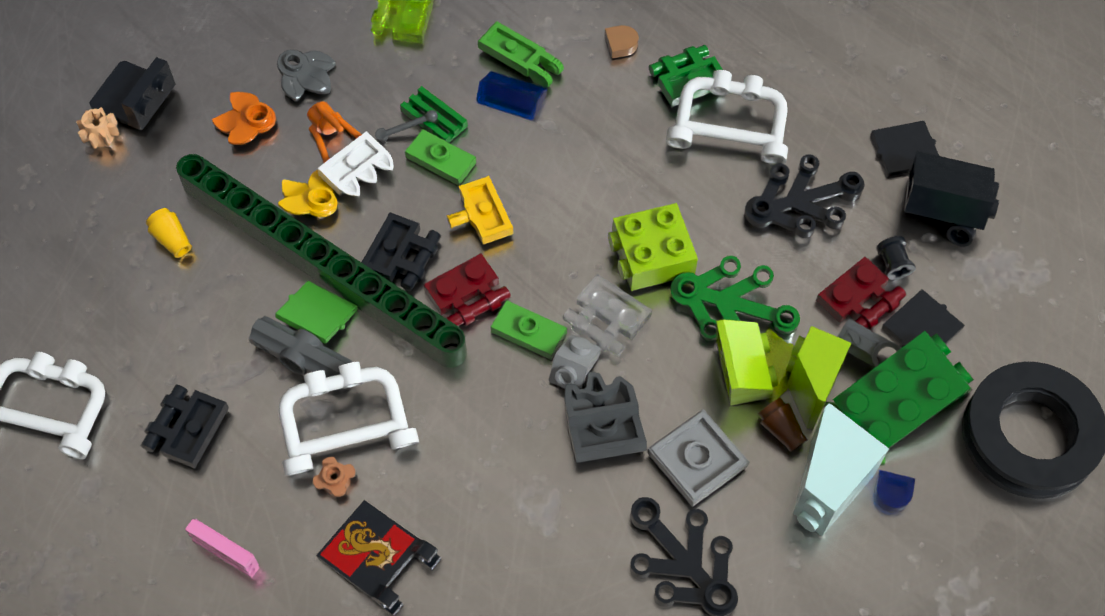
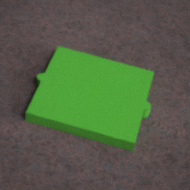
(316, 311)

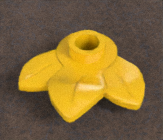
(310, 198)

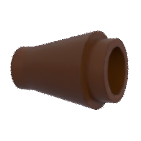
(782, 423)

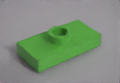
(440, 157)
(528, 330)

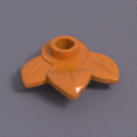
(243, 121)

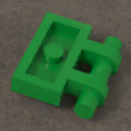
(674, 79)

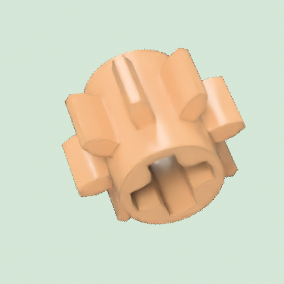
(97, 127)

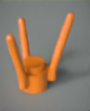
(327, 121)

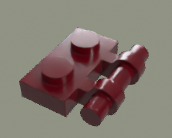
(462, 284)
(856, 287)

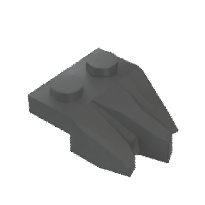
(603, 419)

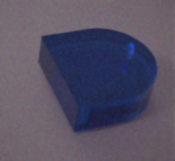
(893, 491)

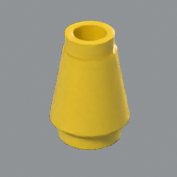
(168, 231)

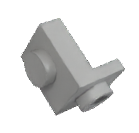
(573, 362)

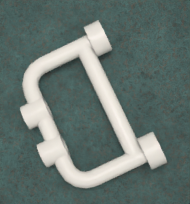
(720, 84)
(72, 375)
(318, 384)

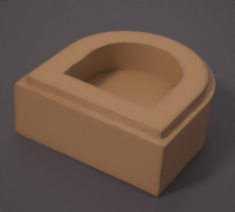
(621, 40)

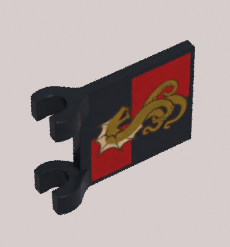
(373, 551)

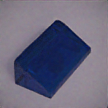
(511, 95)

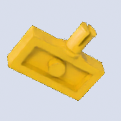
(482, 211)

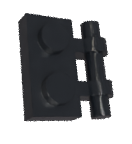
(392, 245)
(192, 430)

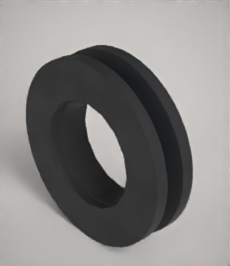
(1062, 395)

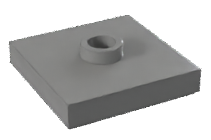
(698, 457)

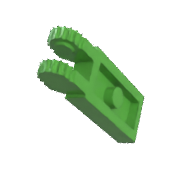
(520, 53)

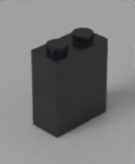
(951, 190)

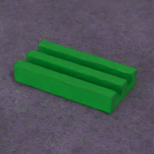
(420, 101)

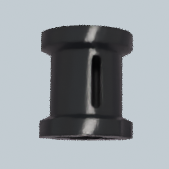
(895, 257)

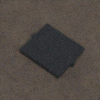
(899, 145)
(921, 315)

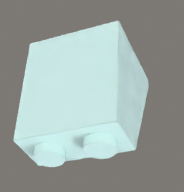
(836, 469)

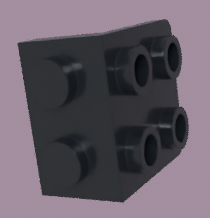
(134, 92)

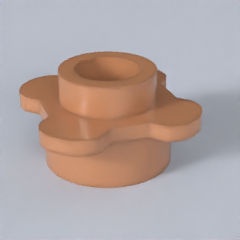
(337, 486)

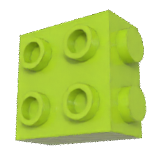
(652, 246)

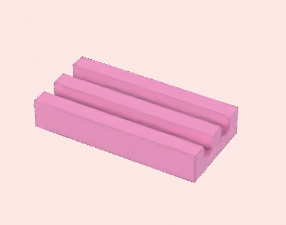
(222, 547)

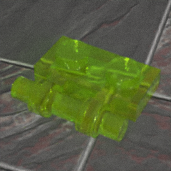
(407, 24)

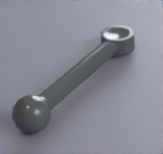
(382, 134)

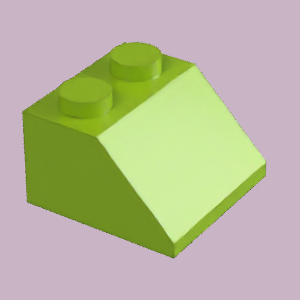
(744, 361)
(814, 371)

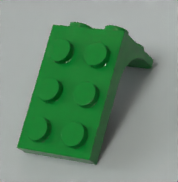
(905, 390)

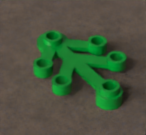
(729, 299)

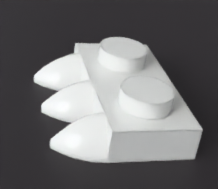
(355, 163)

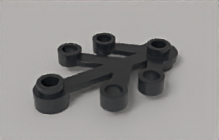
(802, 200)
(686, 562)

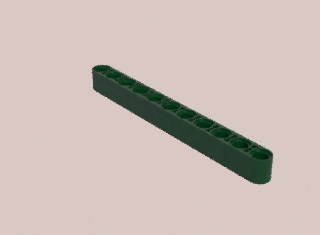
(284, 228)

